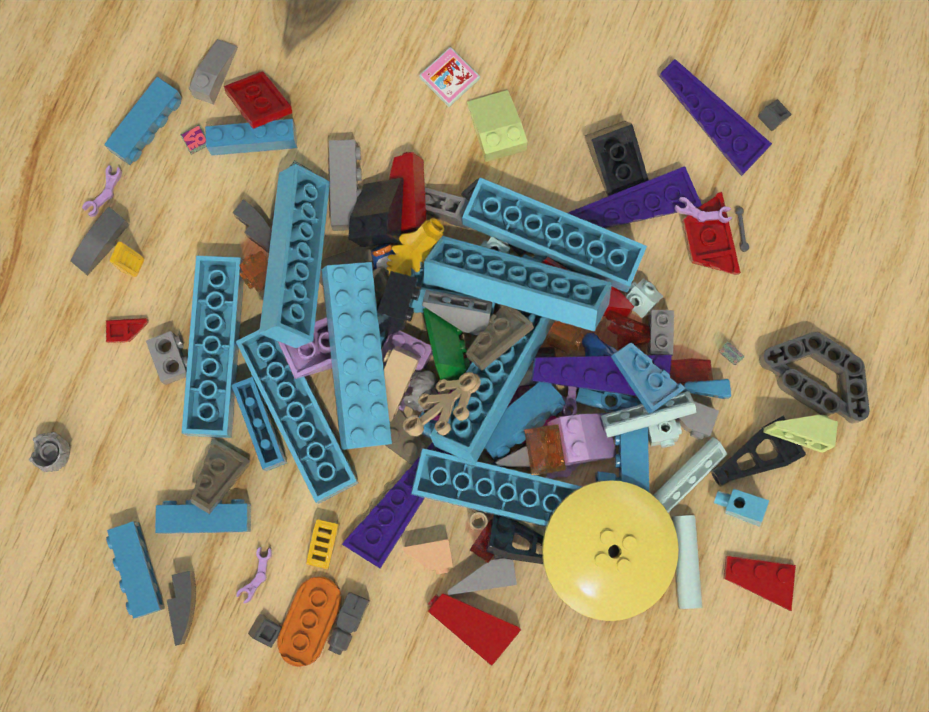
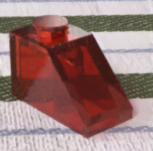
(691, 370)

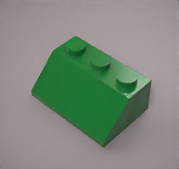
(446, 347)

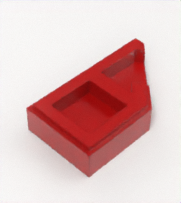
(124, 330)

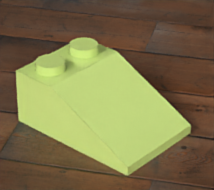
(497, 126)

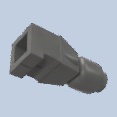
(347, 622)

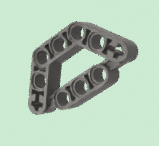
(820, 394)

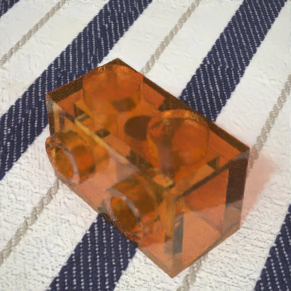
(254, 271)
(565, 337)
(545, 449)

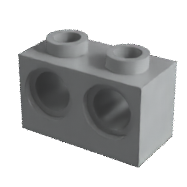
(661, 332)
(163, 360)

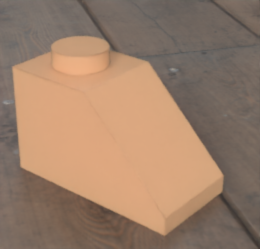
(432, 555)

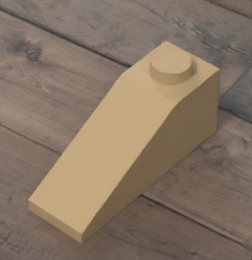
(398, 375)

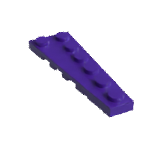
(726, 128)
(641, 202)
(590, 373)
(388, 520)

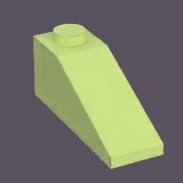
(812, 432)

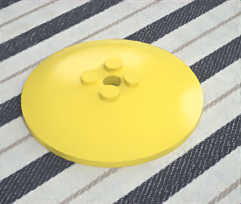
(579, 542)

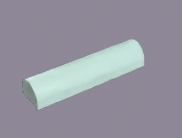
(638, 417)
(690, 474)
(688, 563)

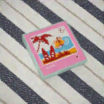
(449, 77)

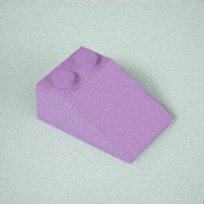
(410, 344)
(311, 357)
(584, 438)

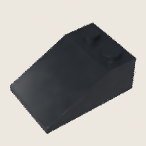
(617, 157)
(377, 214)
(397, 303)

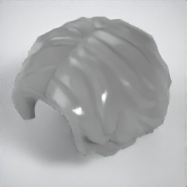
(422, 383)
(50, 452)

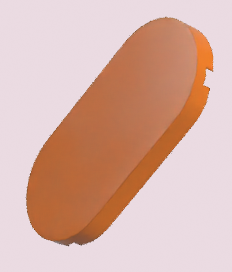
(309, 621)

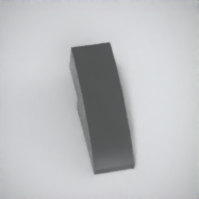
(258, 229)
(99, 241)
(183, 606)

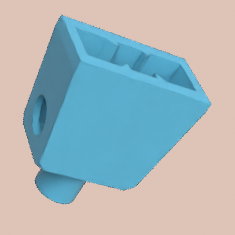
(753, 509)

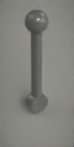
(744, 246)

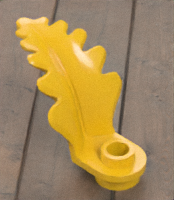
(415, 247)

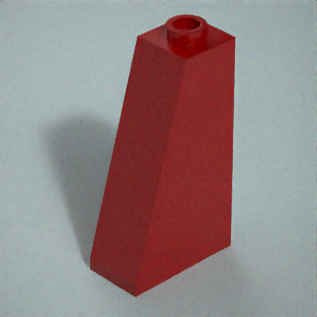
(411, 169)
(476, 628)

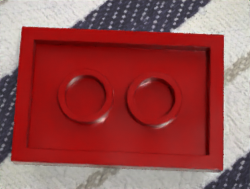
(258, 99)

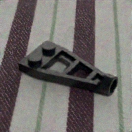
(786, 454)
(501, 540)

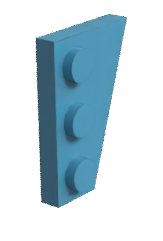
(648, 381)

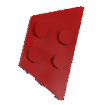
(711, 241)

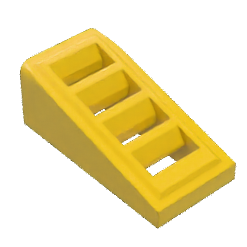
(126, 259)
(316, 532)

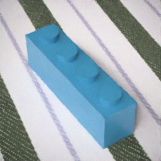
(143, 121)
(245, 139)
(525, 413)
(259, 424)
(633, 458)
(191, 519)
(135, 570)

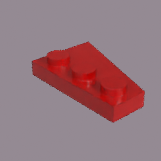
(764, 578)

